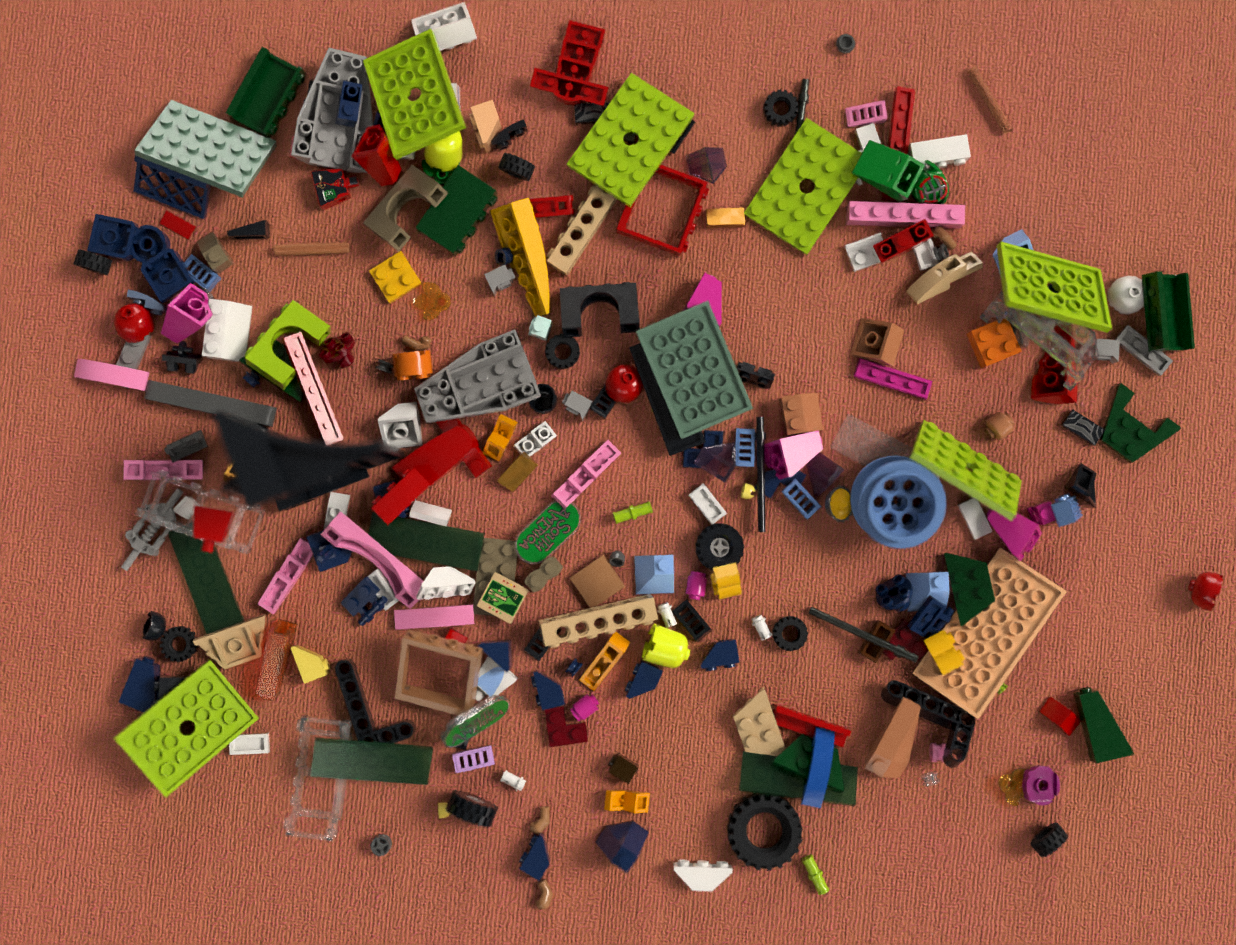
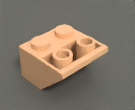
(486, 120)

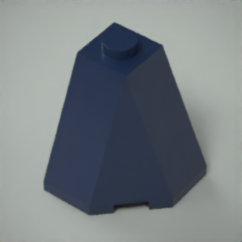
(622, 843)

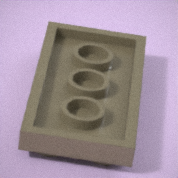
(497, 557)

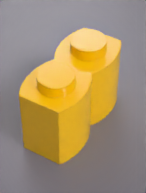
(726, 581)
(944, 653)

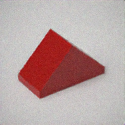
(1060, 716)

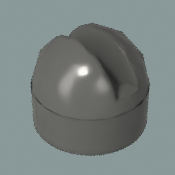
(617, 558)

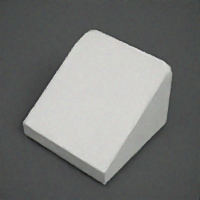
(185, 507)

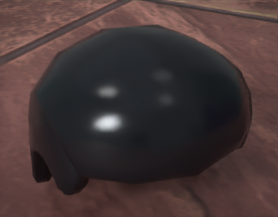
(546, 402)
(154, 626)

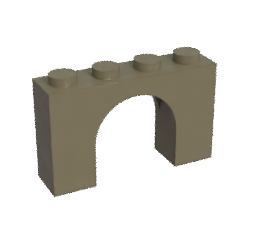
(410, 186)

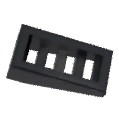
(256, 230)
(597, 410)
(701, 634)
(532, 642)

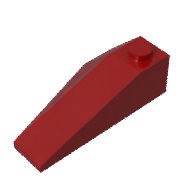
(1048, 382)

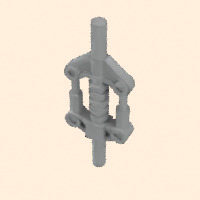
(141, 544)

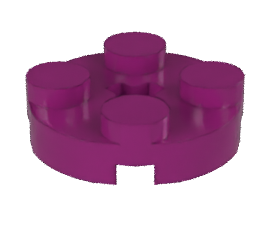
(1031, 781)

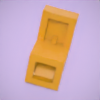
(500, 437)
(627, 800)

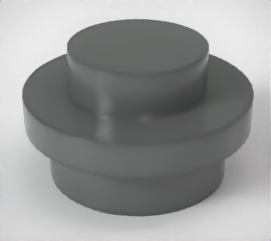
(845, 43)

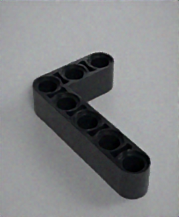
(364, 712)
(936, 715)

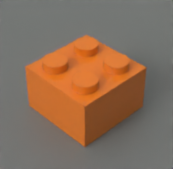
(993, 342)

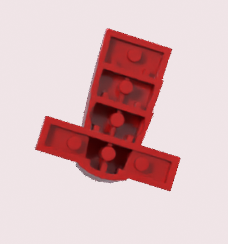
(575, 67)
(445, 453)

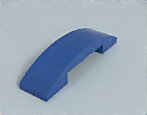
(819, 767)

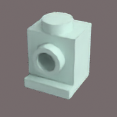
(540, 327)

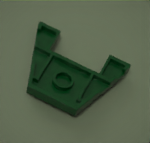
(1127, 434)

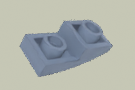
(151, 304)

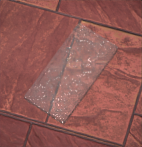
(865, 443)

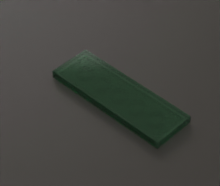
(429, 542)
(207, 583)
(371, 761)
(763, 777)

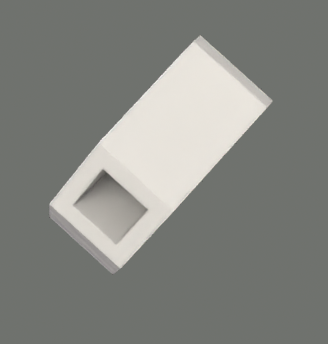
(445, 583)
(702, 875)

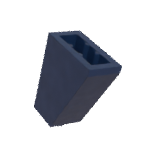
(139, 687)

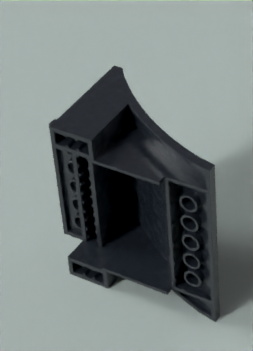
(292, 469)

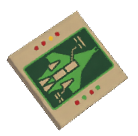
(503, 597)

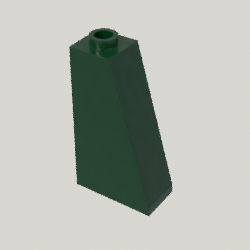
(1099, 727)

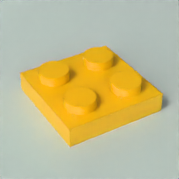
(395, 277)

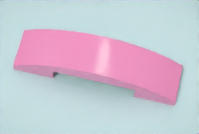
(111, 374)
(141, 469)

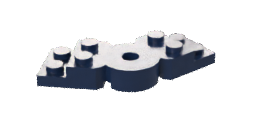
(127, 241)

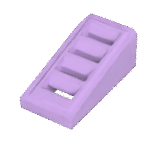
(475, 765)

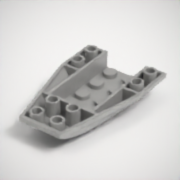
(316, 135)
(480, 382)

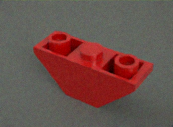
(903, 241)

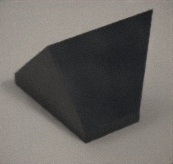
(1083, 484)

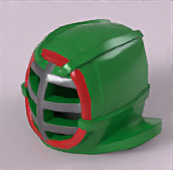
(928, 186)

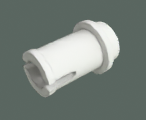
(667, 615)
(761, 627)
(513, 780)

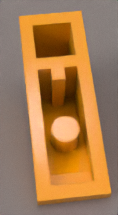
(604, 661)

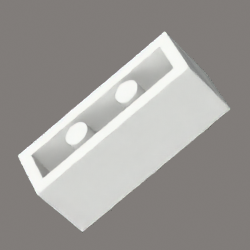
(941, 151)

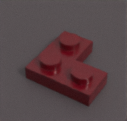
(909, 639)
(562, 733)

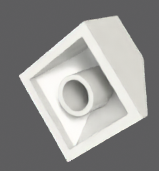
(401, 426)

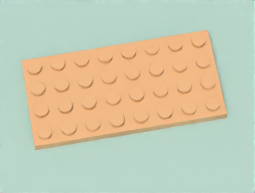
(996, 636)

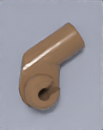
(940, 232)
(417, 345)
(542, 822)
(546, 895)

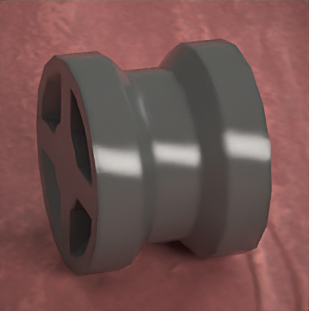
(379, 848)

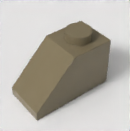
(214, 253)

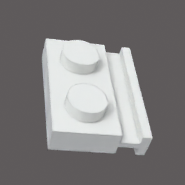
(862, 254)

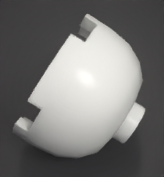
(1126, 295)

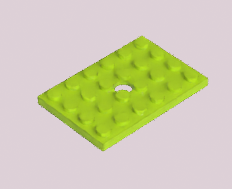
(393, 76)
(625, 168)
(782, 205)
(1080, 287)
(949, 460)
(163, 750)

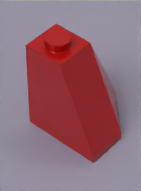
(376, 156)

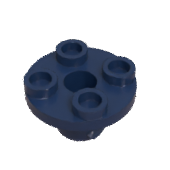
(894, 593)

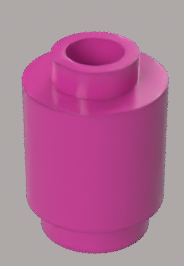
(696, 585)
(584, 707)

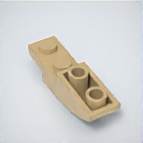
(941, 275)

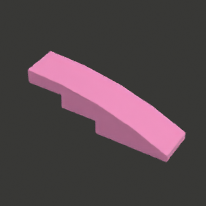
(586, 474)
(287, 576)
(434, 617)

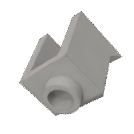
(500, 278)
(1108, 350)
(577, 404)

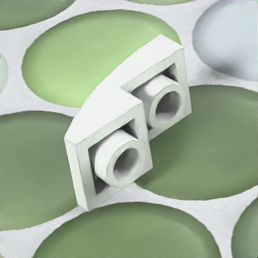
(535, 439)

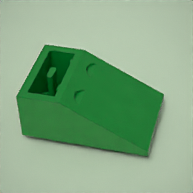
(888, 170)

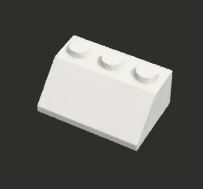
(449, 25)
(227, 330)

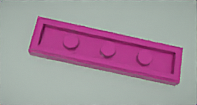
(892, 379)

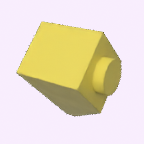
(310, 663)

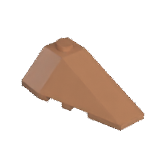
(894, 744)

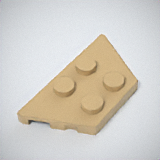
(235, 643)
(758, 726)

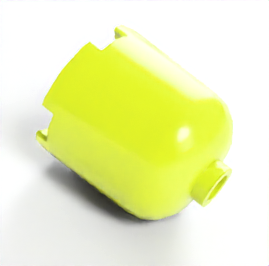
(445, 153)
(665, 647)

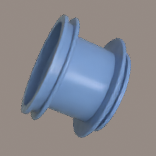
(924, 518)

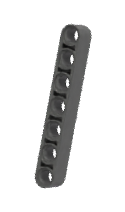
(209, 402)

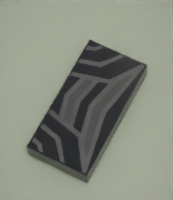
(588, 113)
(1083, 427)

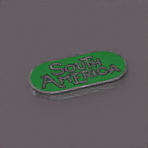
(547, 532)
(475, 720)

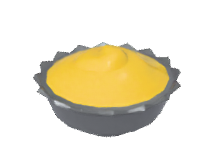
(838, 504)

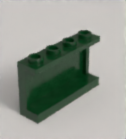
(266, 93)
(458, 212)
(1168, 311)

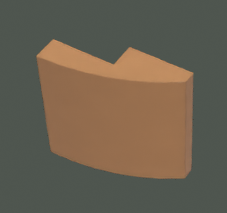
(597, 582)

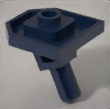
(325, 553)

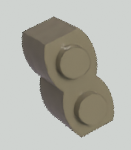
(539, 578)

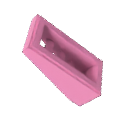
(865, 107)

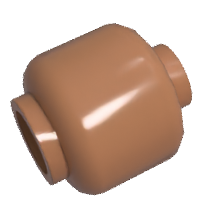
(999, 425)

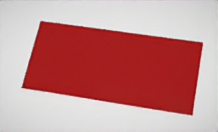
(177, 224)

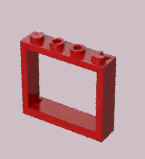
(690, 226)

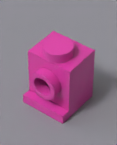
(1041, 513)

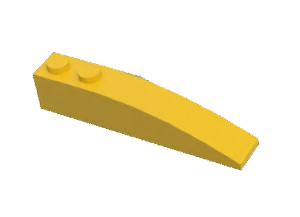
(521, 234)

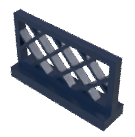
(170, 199)

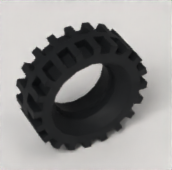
(764, 857)

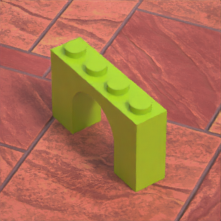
(292, 319)

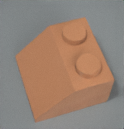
(877, 341)
(800, 414)

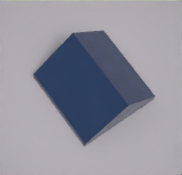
(499, 651)

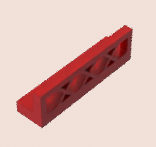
(806, 723)

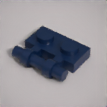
(360, 596)
(927, 616)

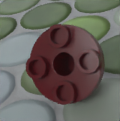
(338, 350)

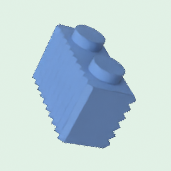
(1066, 509)

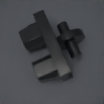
(182, 355)

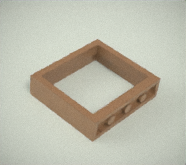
(430, 698)

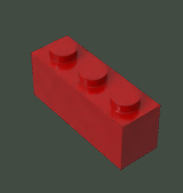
(400, 495)

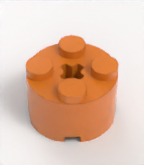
(412, 363)

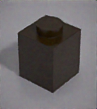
(622, 768)

